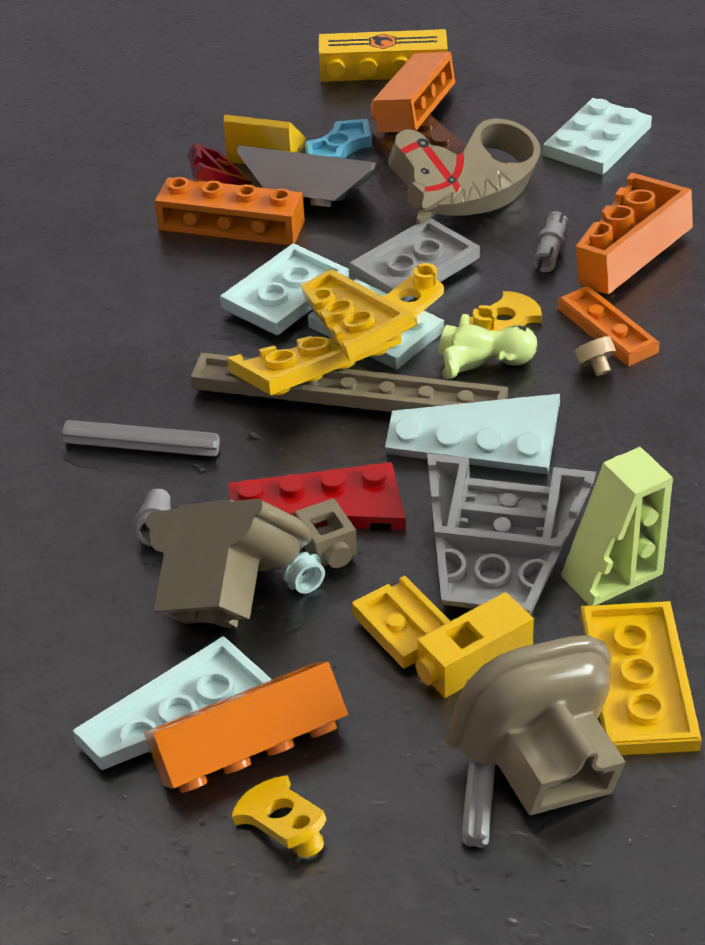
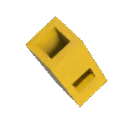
(467, 643)

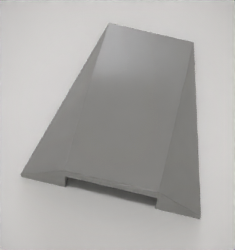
(499, 532)

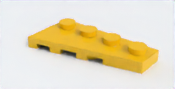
(354, 313)
(284, 368)

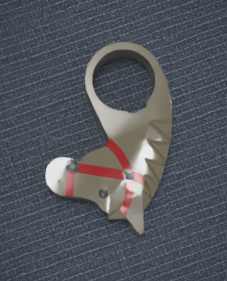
(465, 181)

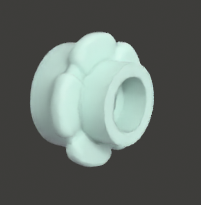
(304, 573)

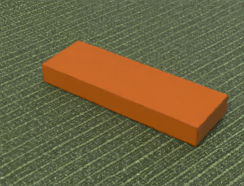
(602, 319)

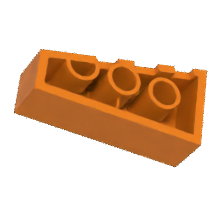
(632, 231)

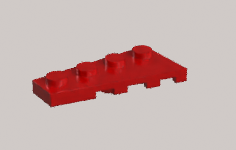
(363, 493)

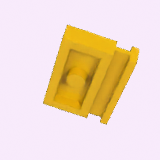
(398, 618)

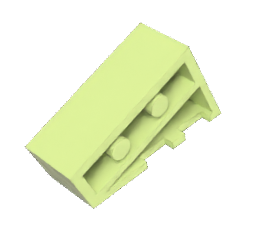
(621, 529)

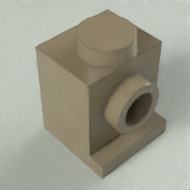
(334, 542)

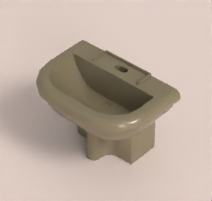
(216, 554)
(540, 722)

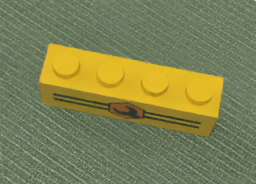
(374, 53)

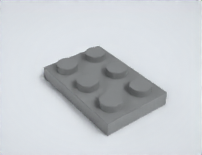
(423, 243)

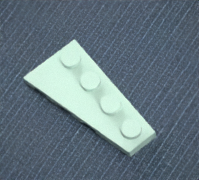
(489, 433)
(191, 685)

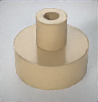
(596, 353)

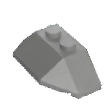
(317, 176)

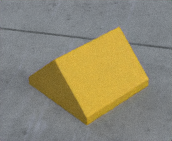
(260, 134)

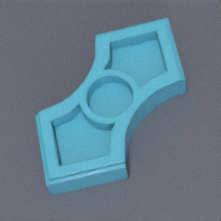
(342, 140)

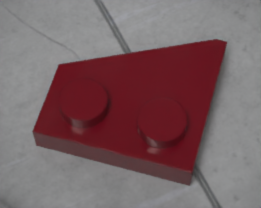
(212, 165)

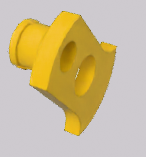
(420, 284)
(519, 306)
(295, 830)

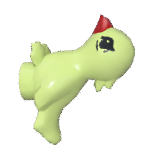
(473, 345)

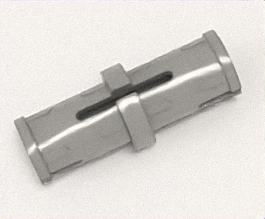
(550, 241)

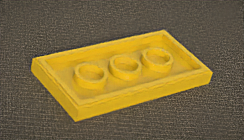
(649, 687)

